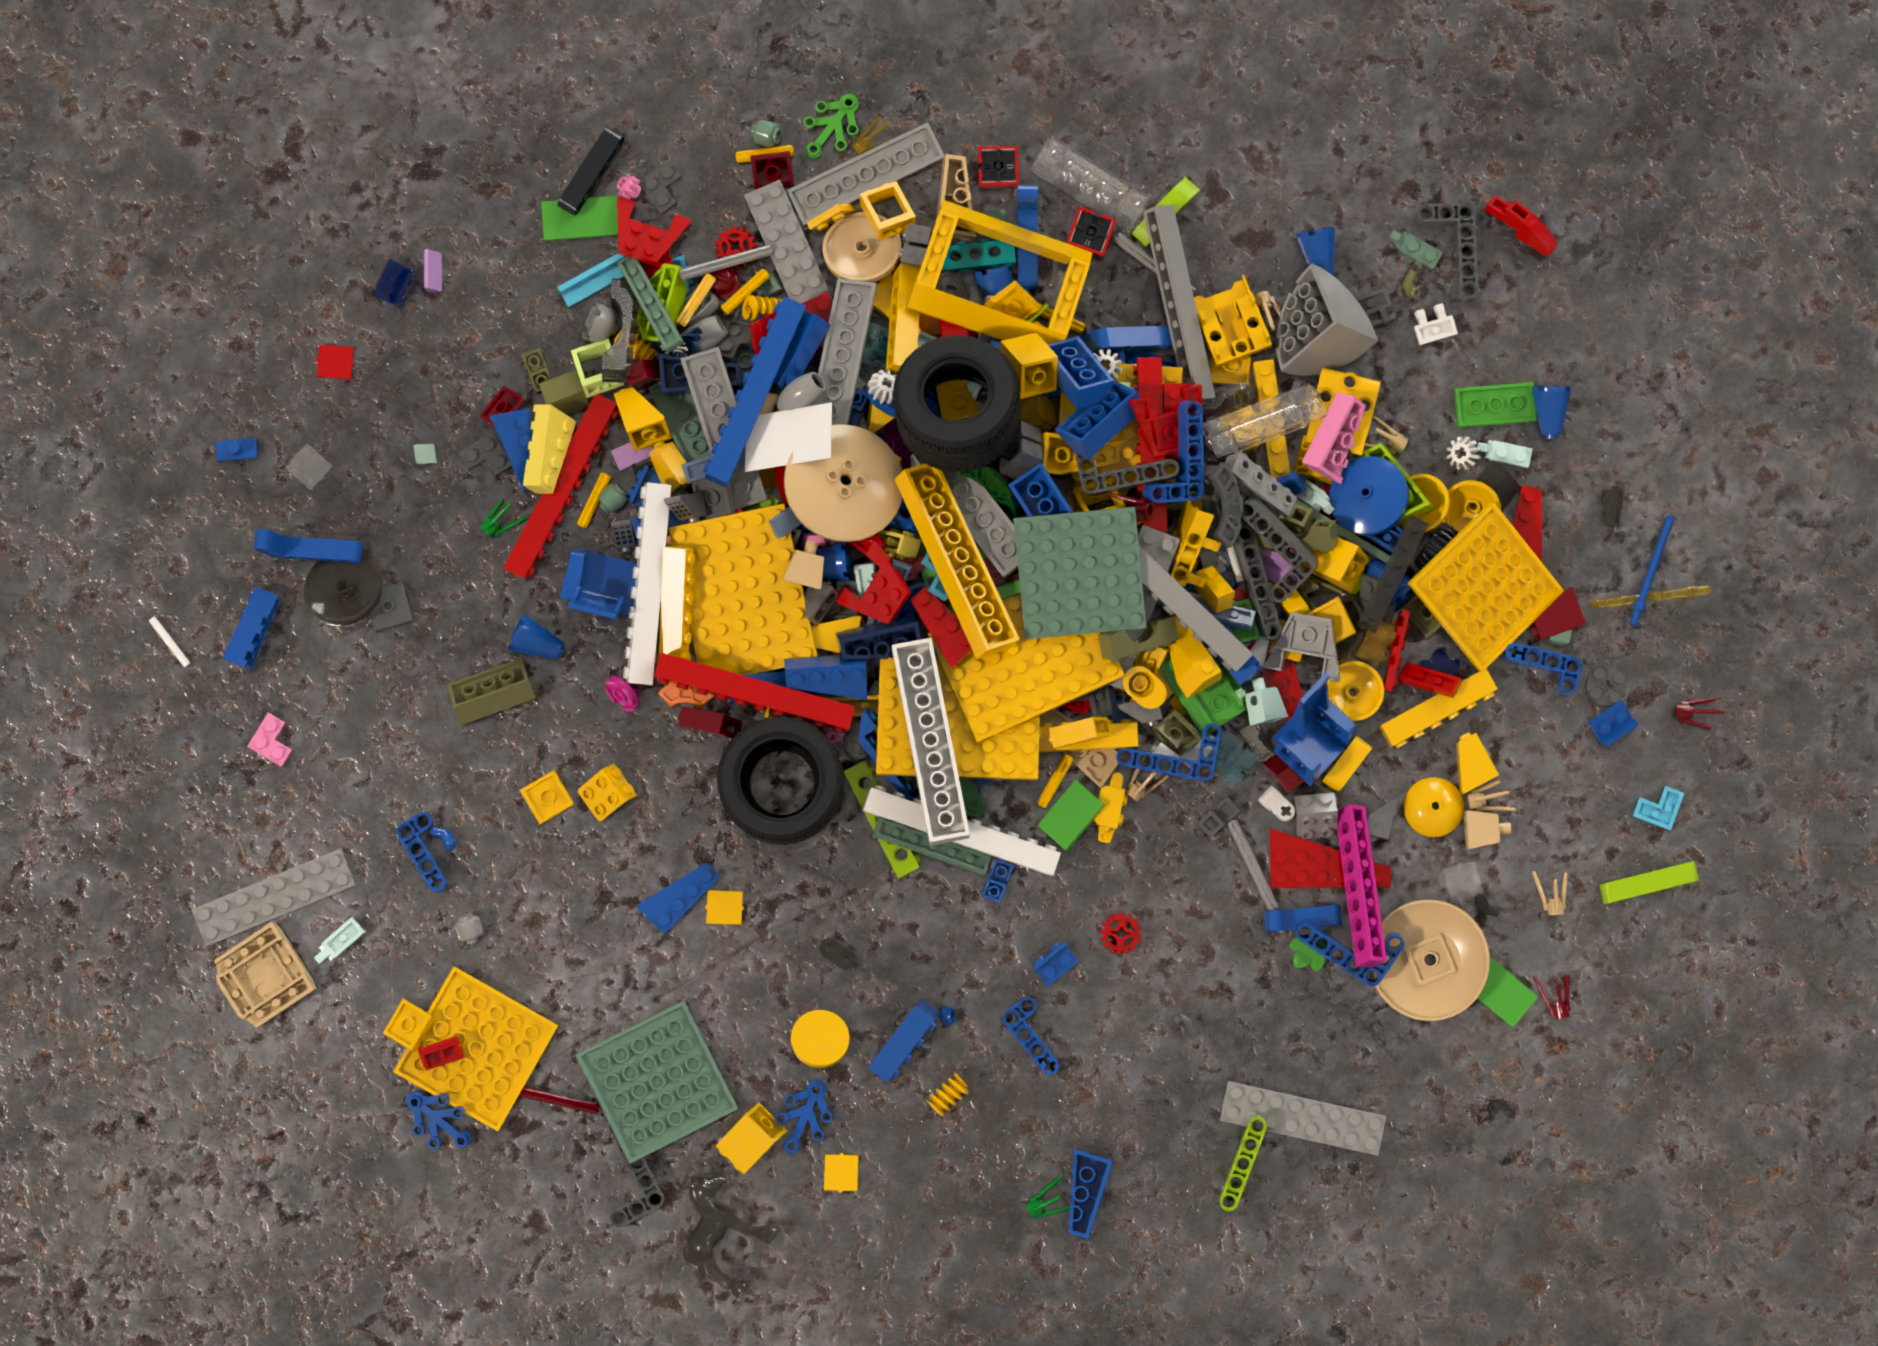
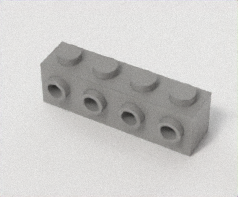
(1257, 483)

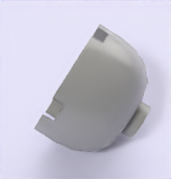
(600, 324)

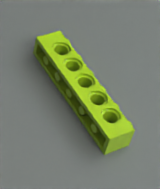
(854, 776)

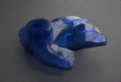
(1441, 663)

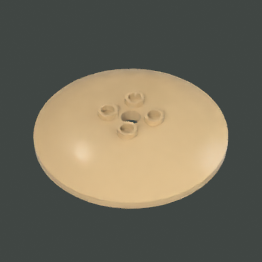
(843, 510)
(1460, 966)

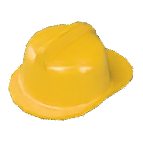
(1144, 687)

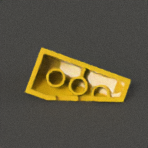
(1061, 458)
(1192, 663)

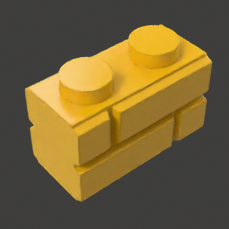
(1215, 590)

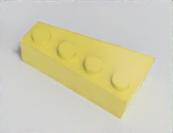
(548, 448)

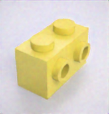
(899, 544)

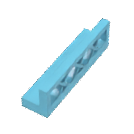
(591, 281)

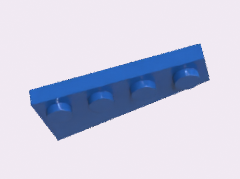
(515, 433)

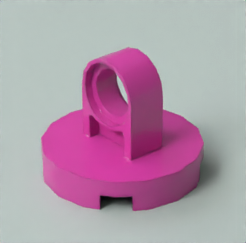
(622, 692)

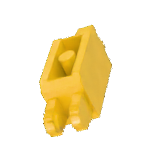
(1110, 816)

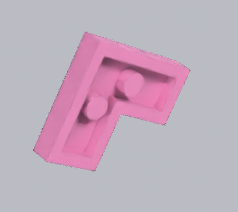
(265, 741)

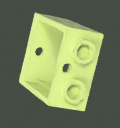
(594, 384)

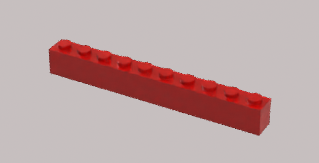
(1150, 385)
(551, 506)
(753, 692)

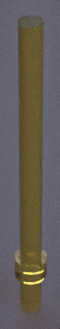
(1688, 591)

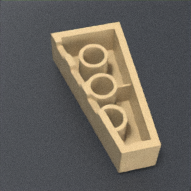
(955, 189)

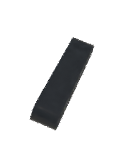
(591, 171)

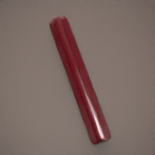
(559, 1100)

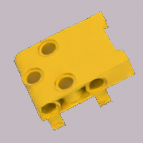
(1228, 316)
(1364, 390)
(1192, 531)

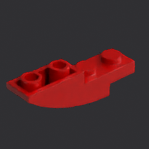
(1528, 226)

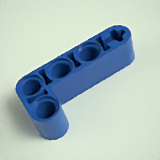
(1541, 664)
(425, 855)
(1288, 919)
(1034, 1039)

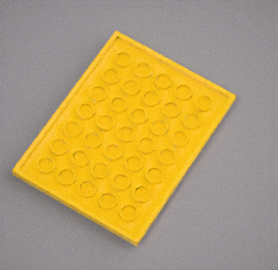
(740, 605)
(1027, 678)
(1003, 756)

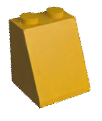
(1033, 364)
(641, 420)
(1341, 565)
(750, 1138)

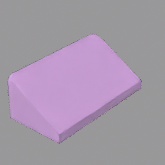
(432, 271)
(625, 455)

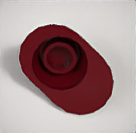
(726, 282)

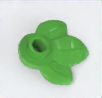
(1306, 955)

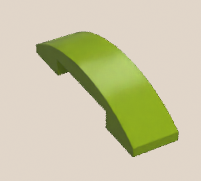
(1178, 197)

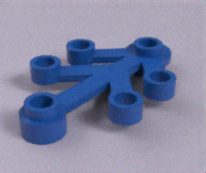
(806, 1113)
(435, 1118)

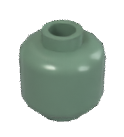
(766, 133)
(613, 498)

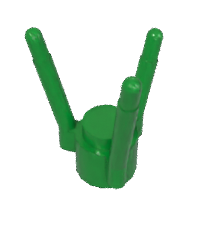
(490, 524)
(1036, 1207)

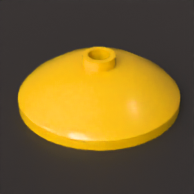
(1462, 495)
(1438, 496)
(1368, 690)
(1419, 808)

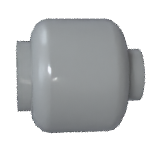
(469, 928)

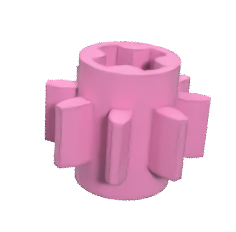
(628, 187)
(834, 737)

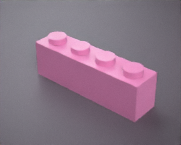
(1335, 437)

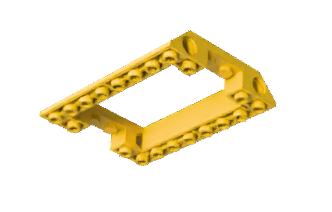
(981, 318)

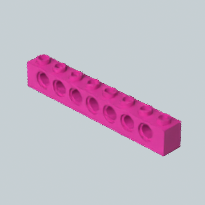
(1360, 886)

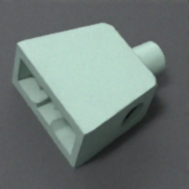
(1264, 704)

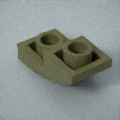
(536, 367)

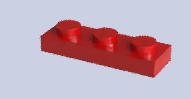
(1430, 680)

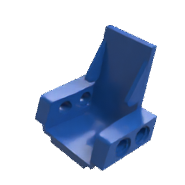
(598, 584)
(1314, 733)

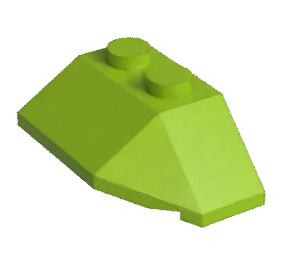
(672, 294)

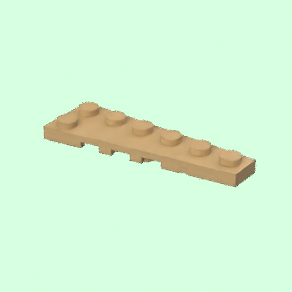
(1093, 763)

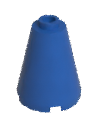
(1319, 247)
(993, 280)
(1551, 408)
(836, 561)
(1403, 592)
(535, 640)

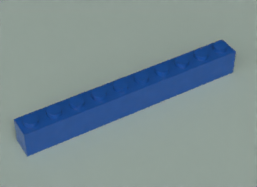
(755, 391)

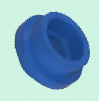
(947, 1015)

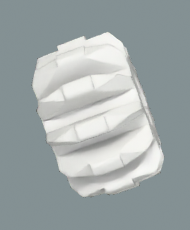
(1111, 360)
(882, 386)
(1461, 460)

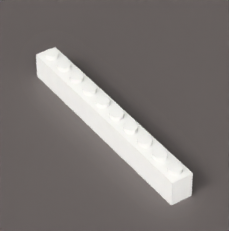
(647, 584)
(982, 839)

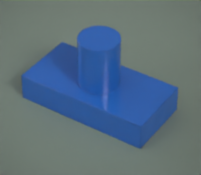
(236, 450)

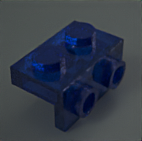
(393, 282)

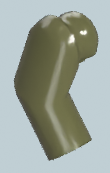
(1409, 286)

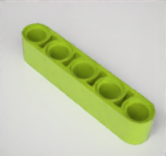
(1649, 882)
(1242, 1152)

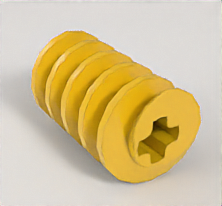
(758, 305)
(640, 349)
(948, 1095)

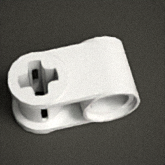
(1274, 801)

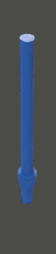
(1639, 605)

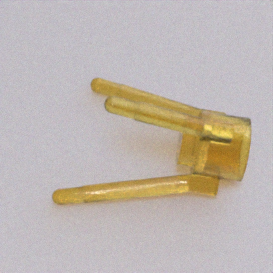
(862, 143)

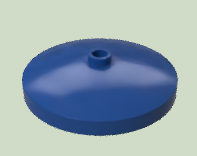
(1378, 509)

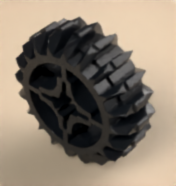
(1435, 544)

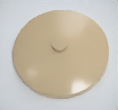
(856, 253)

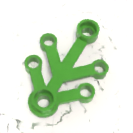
(833, 122)

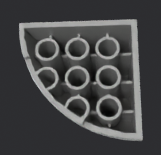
(1321, 326)

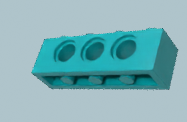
(985, 261)

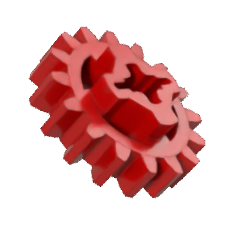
(741, 240)
(1121, 924)

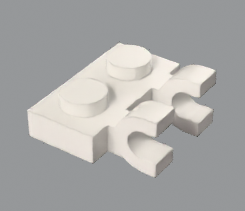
(1436, 329)

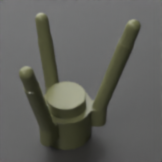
(1311, 581)

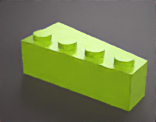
(1418, 502)

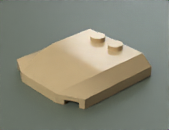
(263, 975)

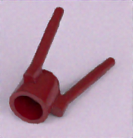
(1143, 509)
(1685, 711)
(1561, 1008)

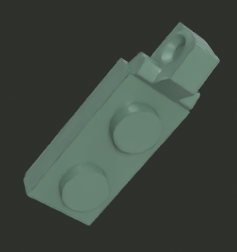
(1416, 249)

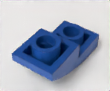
(998, 880)

